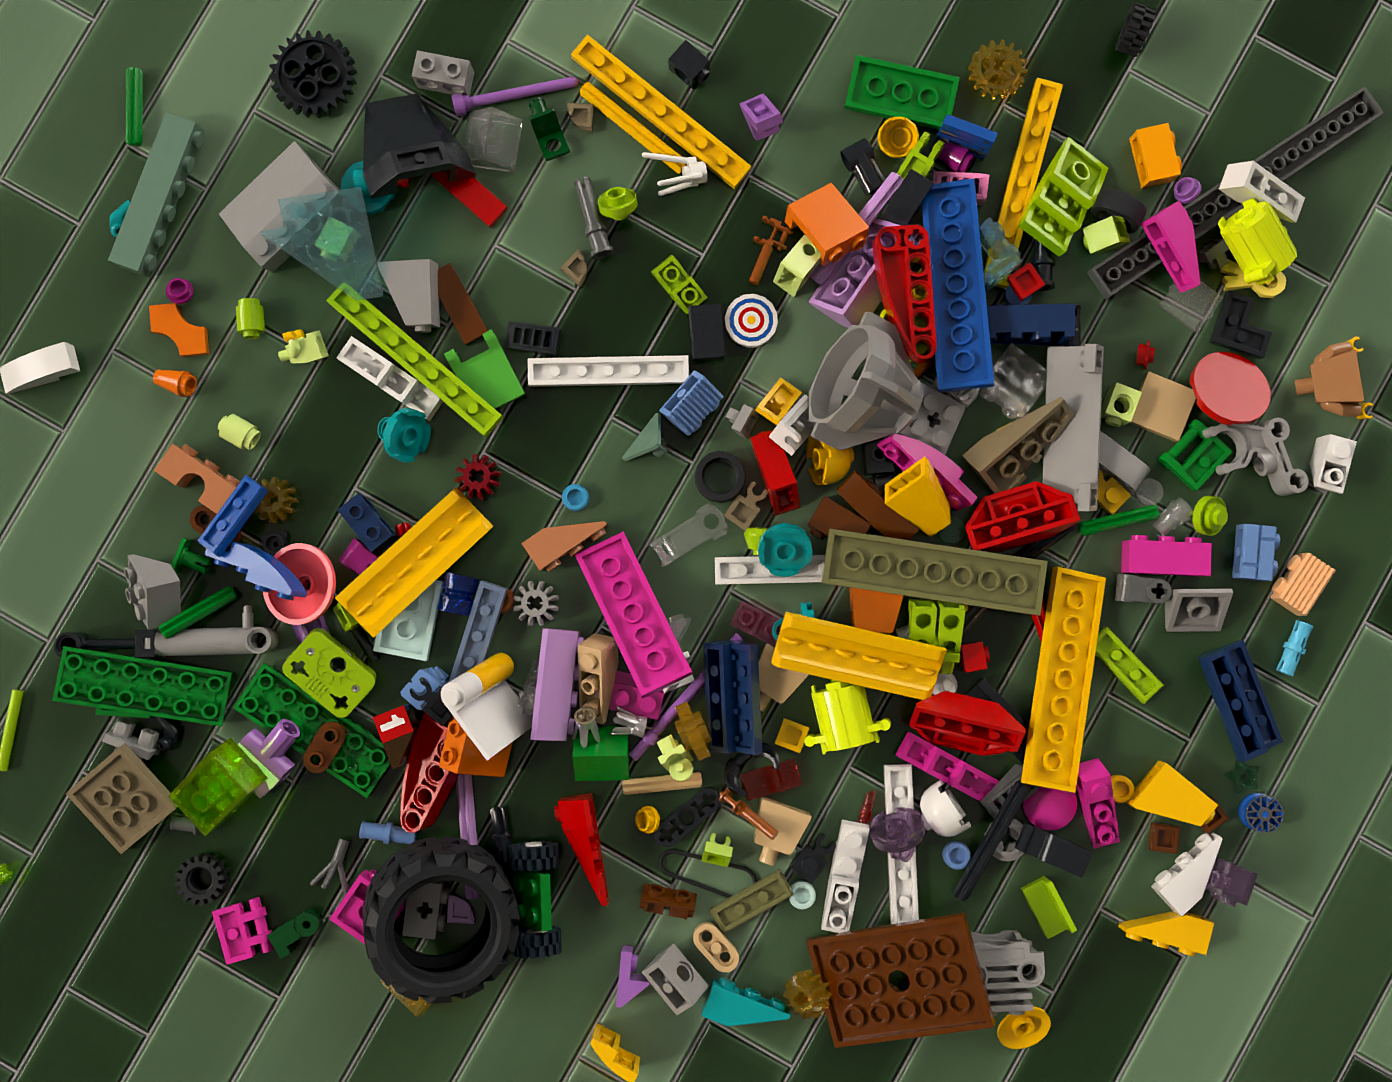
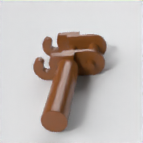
(767, 248)
(743, 810)

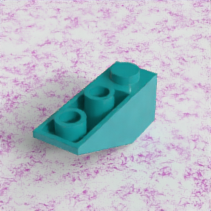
(738, 1006)

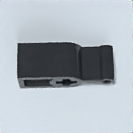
(1053, 850)

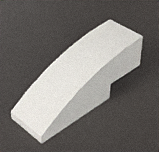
(39, 367)

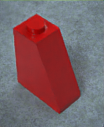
(775, 473)

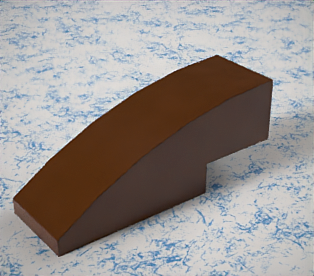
(870, 504)

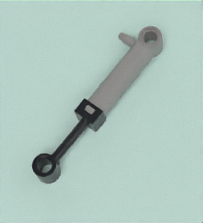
(185, 643)

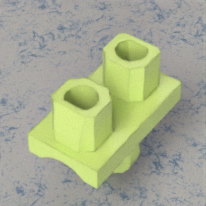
(675, 759)

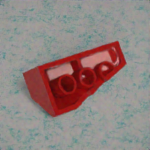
(581, 829)

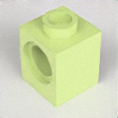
(1127, 396)

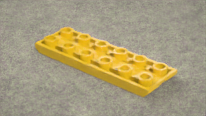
(414, 562)
(857, 656)

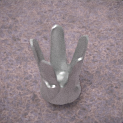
(585, 721)
(634, 724)

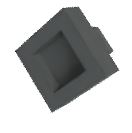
(1213, 254)

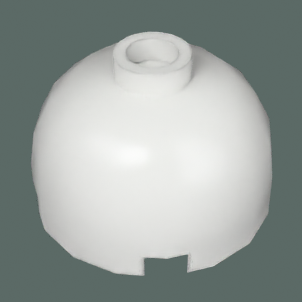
(942, 811)

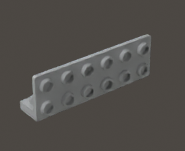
(1073, 457)

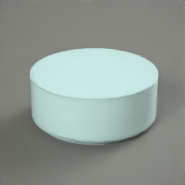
(804, 894)

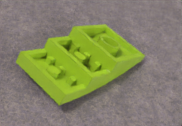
(1063, 197)

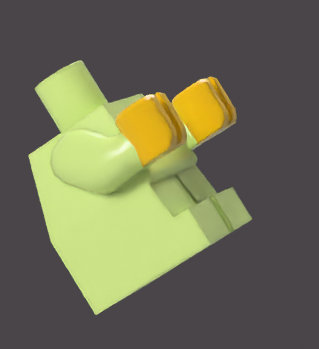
(301, 348)

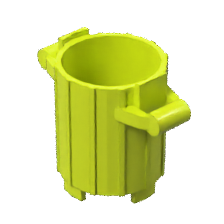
(1258, 241)
(844, 717)

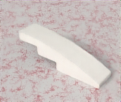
(389, 377)

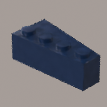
(1031, 324)

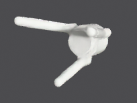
(693, 173)

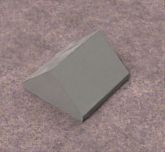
(1196, 609)

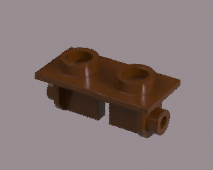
(680, 901)

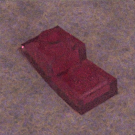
(755, 622)

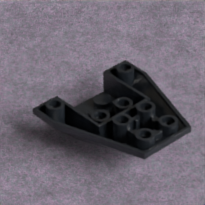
(407, 142)

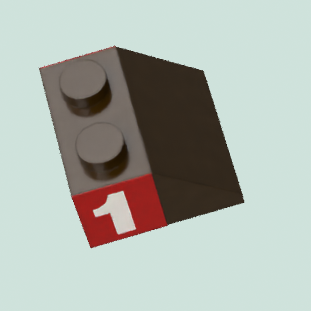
(397, 732)

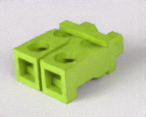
(948, 626)

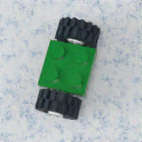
(534, 898)

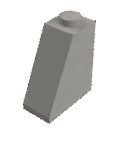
(414, 291)

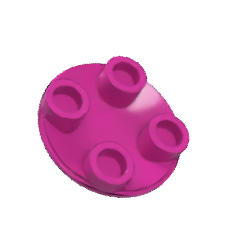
(1050, 808)

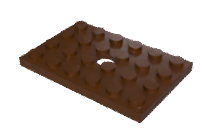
(943, 974)

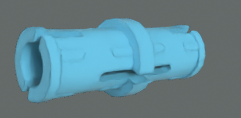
(1294, 648)

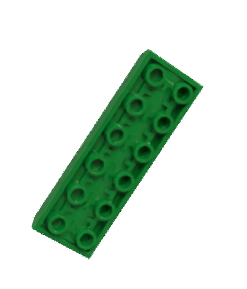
(142, 686)
(276, 697)

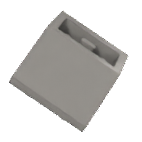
(152, 590)

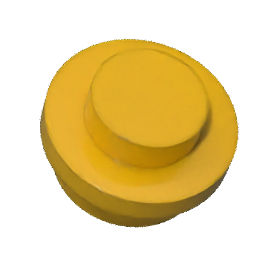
(647, 819)

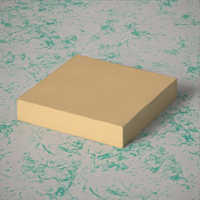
(1163, 406)

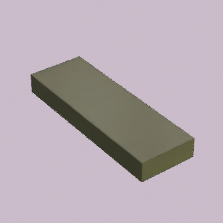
(751, 901)

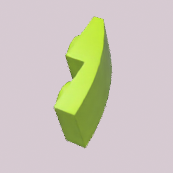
(678, 284)

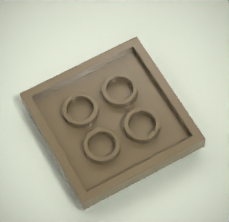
(122, 798)

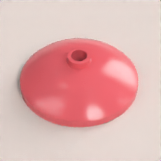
(308, 565)

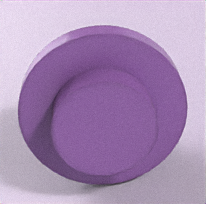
(1187, 190)

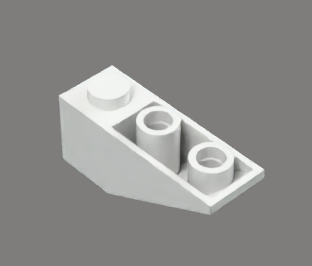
(1187, 879)

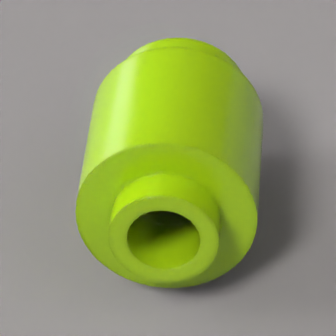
(250, 318)

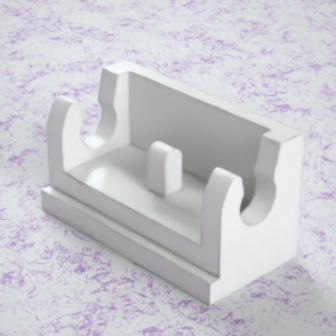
(793, 427)

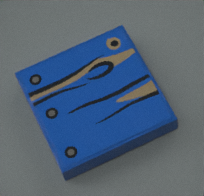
(966, 135)

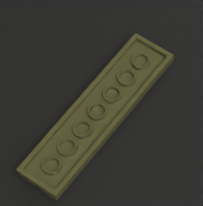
(934, 572)

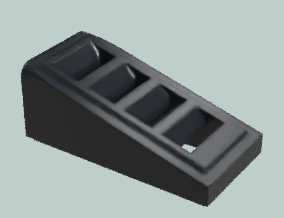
(554, 341)

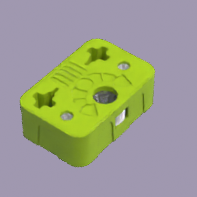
(323, 679)

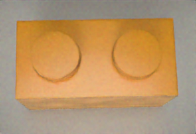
(1155, 155)

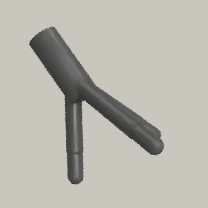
(337, 862)

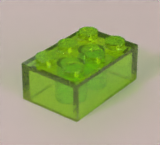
(218, 786)

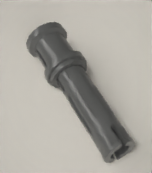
(595, 229)

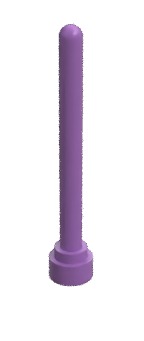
(463, 103)

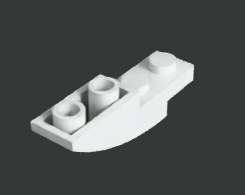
(844, 876)

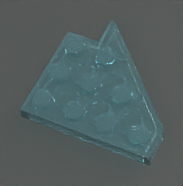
(331, 238)

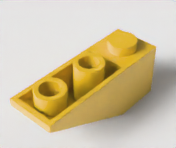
(1187, 932)

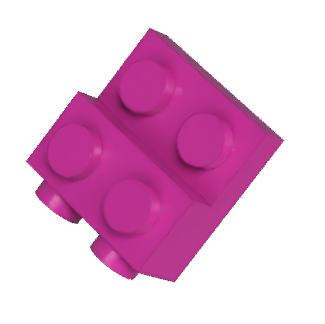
(350, 910)

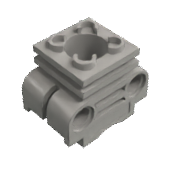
(1009, 969)

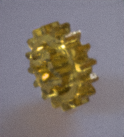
(1001, 80)
(693, 731)

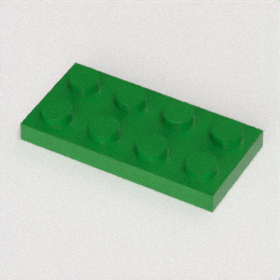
(900, 91)

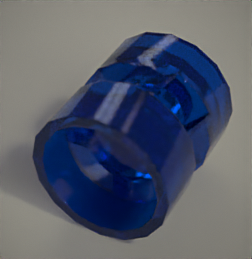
(457, 593)

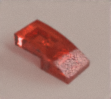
(769, 780)

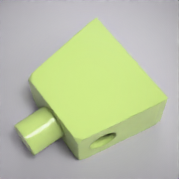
(797, 266)

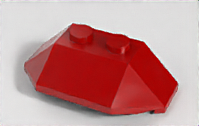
(1020, 517)
(967, 724)

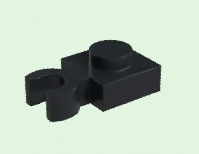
(432, 702)
(810, 861)

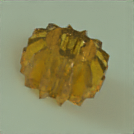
(279, 508)
(807, 994)

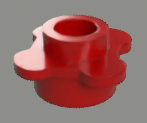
(1145, 354)

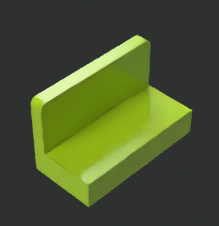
(1048, 907)

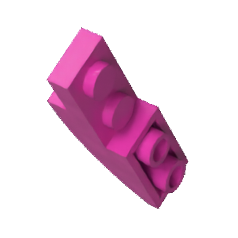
(907, 451)

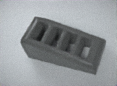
(1002, 787)

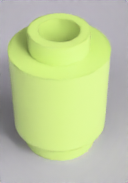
(239, 432)

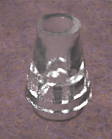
(1173, 516)

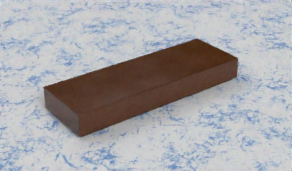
(459, 305)

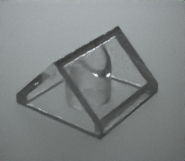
(493, 139)

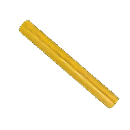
(629, 124)

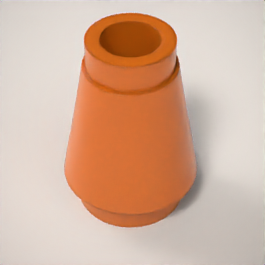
(178, 382)

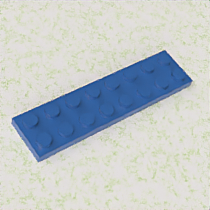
(958, 287)

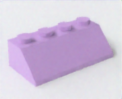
(853, 283)
(555, 685)

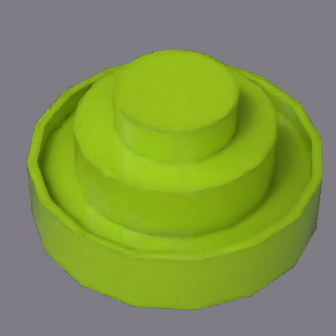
(617, 203)
(1209, 515)

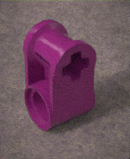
(357, 556)

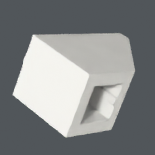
(1331, 462)

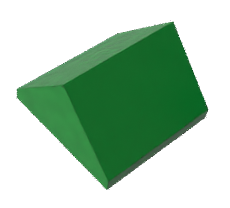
(602, 759)

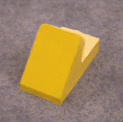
(778, 401)

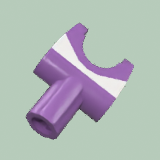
(269, 753)

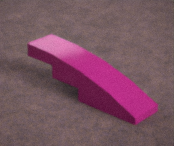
(946, 767)

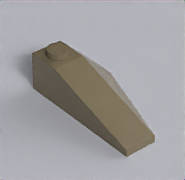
(1008, 452)

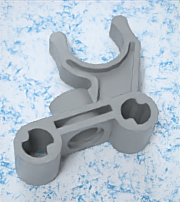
(1268, 453)

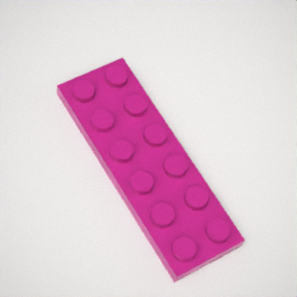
(633, 615)

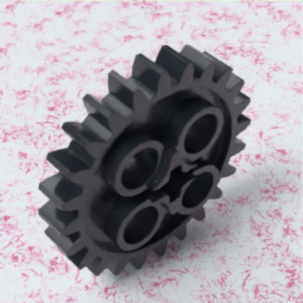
(300, 55)

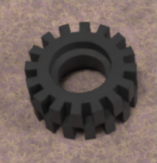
(1135, 29)
(187, 884)

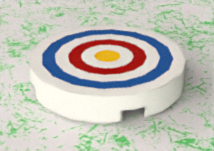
(751, 320)

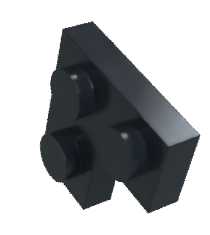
(1232, 328)

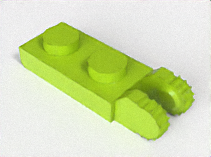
(918, 161)

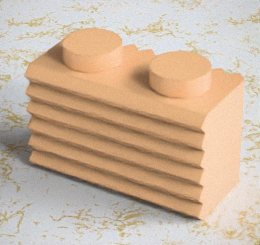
(1302, 583)

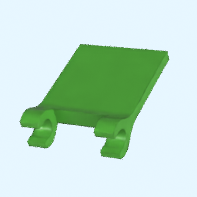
(488, 373)

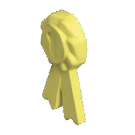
(1236, 281)

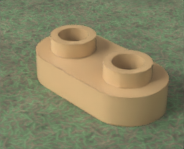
(715, 946)

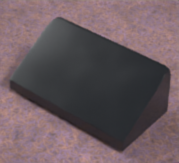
(706, 332)

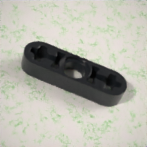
(667, 824)

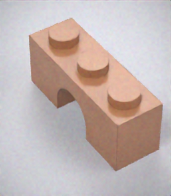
(182, 465)

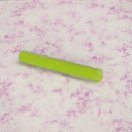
(10, 728)

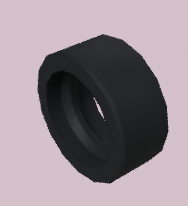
(1119, 203)
(723, 457)

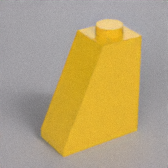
(919, 498)
(1172, 796)

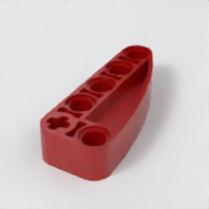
(898, 281)
(424, 775)

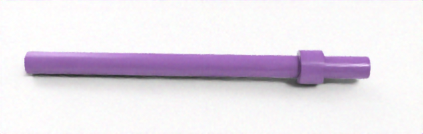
(651, 736)

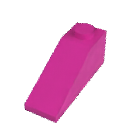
(1174, 241)

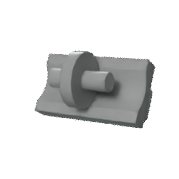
(143, 747)

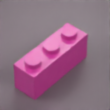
(1166, 556)

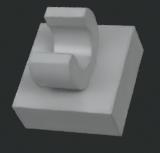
(743, 421)

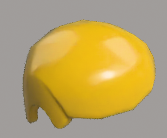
(897, 137)

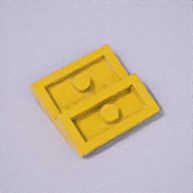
(620, 1061)

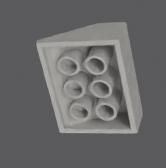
(258, 206)

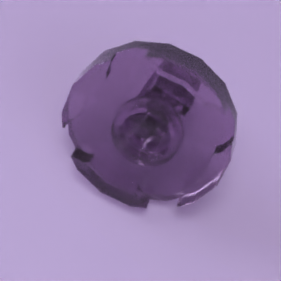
(897, 832)

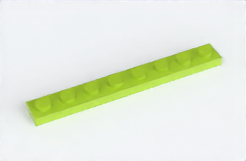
(417, 361)

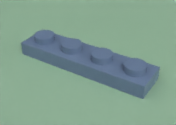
(479, 627)

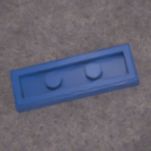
(232, 516)

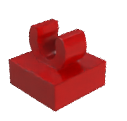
(1025, 281)

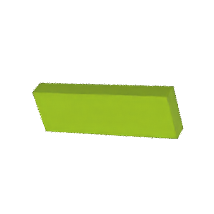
(1126, 666)

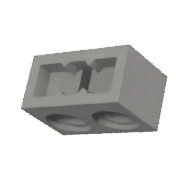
(442, 73)

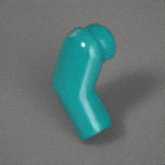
(117, 218)

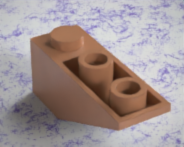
(554, 543)

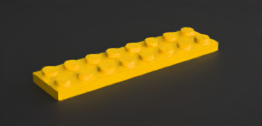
(1063, 680)

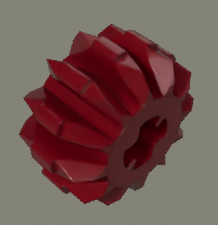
(482, 467)

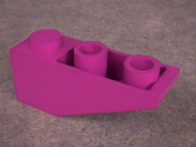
(1097, 803)

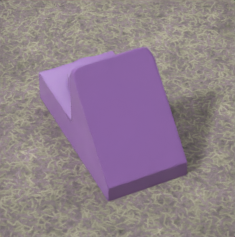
(761, 116)
(629, 984)

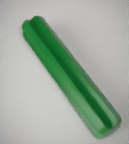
(134, 107)
(1119, 520)
(197, 612)

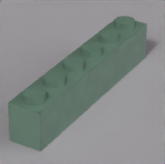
(157, 194)

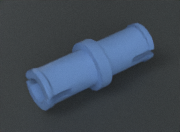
(386, 833)

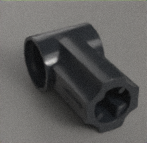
(860, 160)

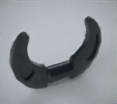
(732, 768)

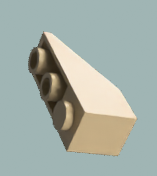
(597, 673)

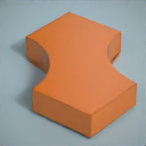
(168, 320)

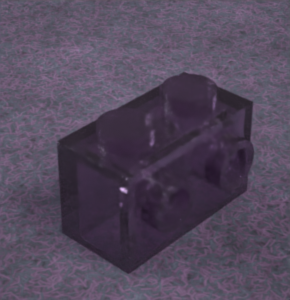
(1231, 882)

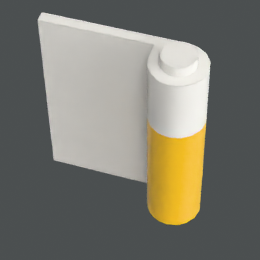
(487, 705)

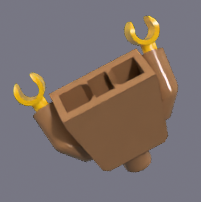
(1336, 381)

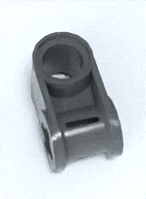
(1138, 589)

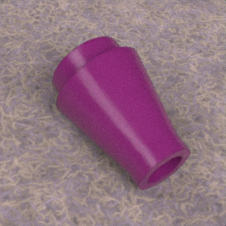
(956, 157)

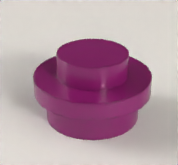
(179, 291)

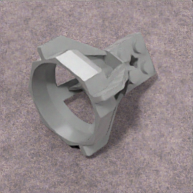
(884, 398)

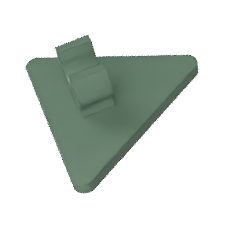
(648, 440)

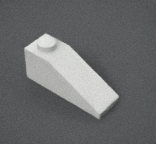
(1251, 180)

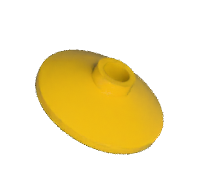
(1024, 1029)

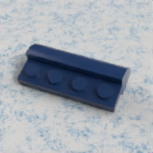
(733, 696)
(1240, 700)

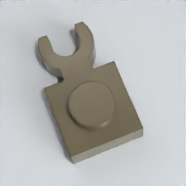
(743, 509)

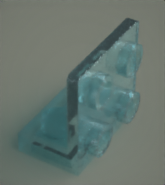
(1004, 255)

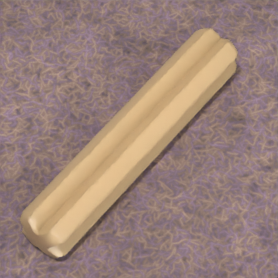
(660, 783)

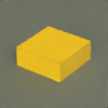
(791, 735)

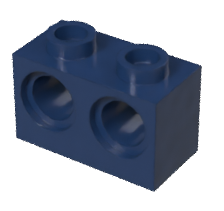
(367, 523)

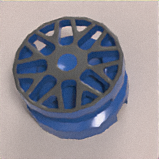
(1260, 812)

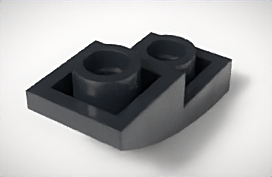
(907, 199)

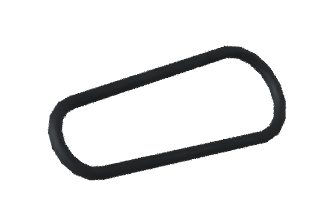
(696, 883)

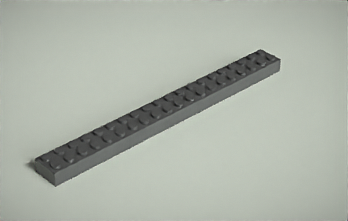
(1208, 208)

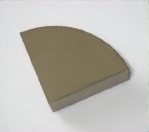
(582, 115)
(576, 268)

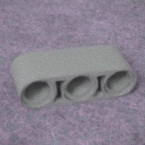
(1121, 464)

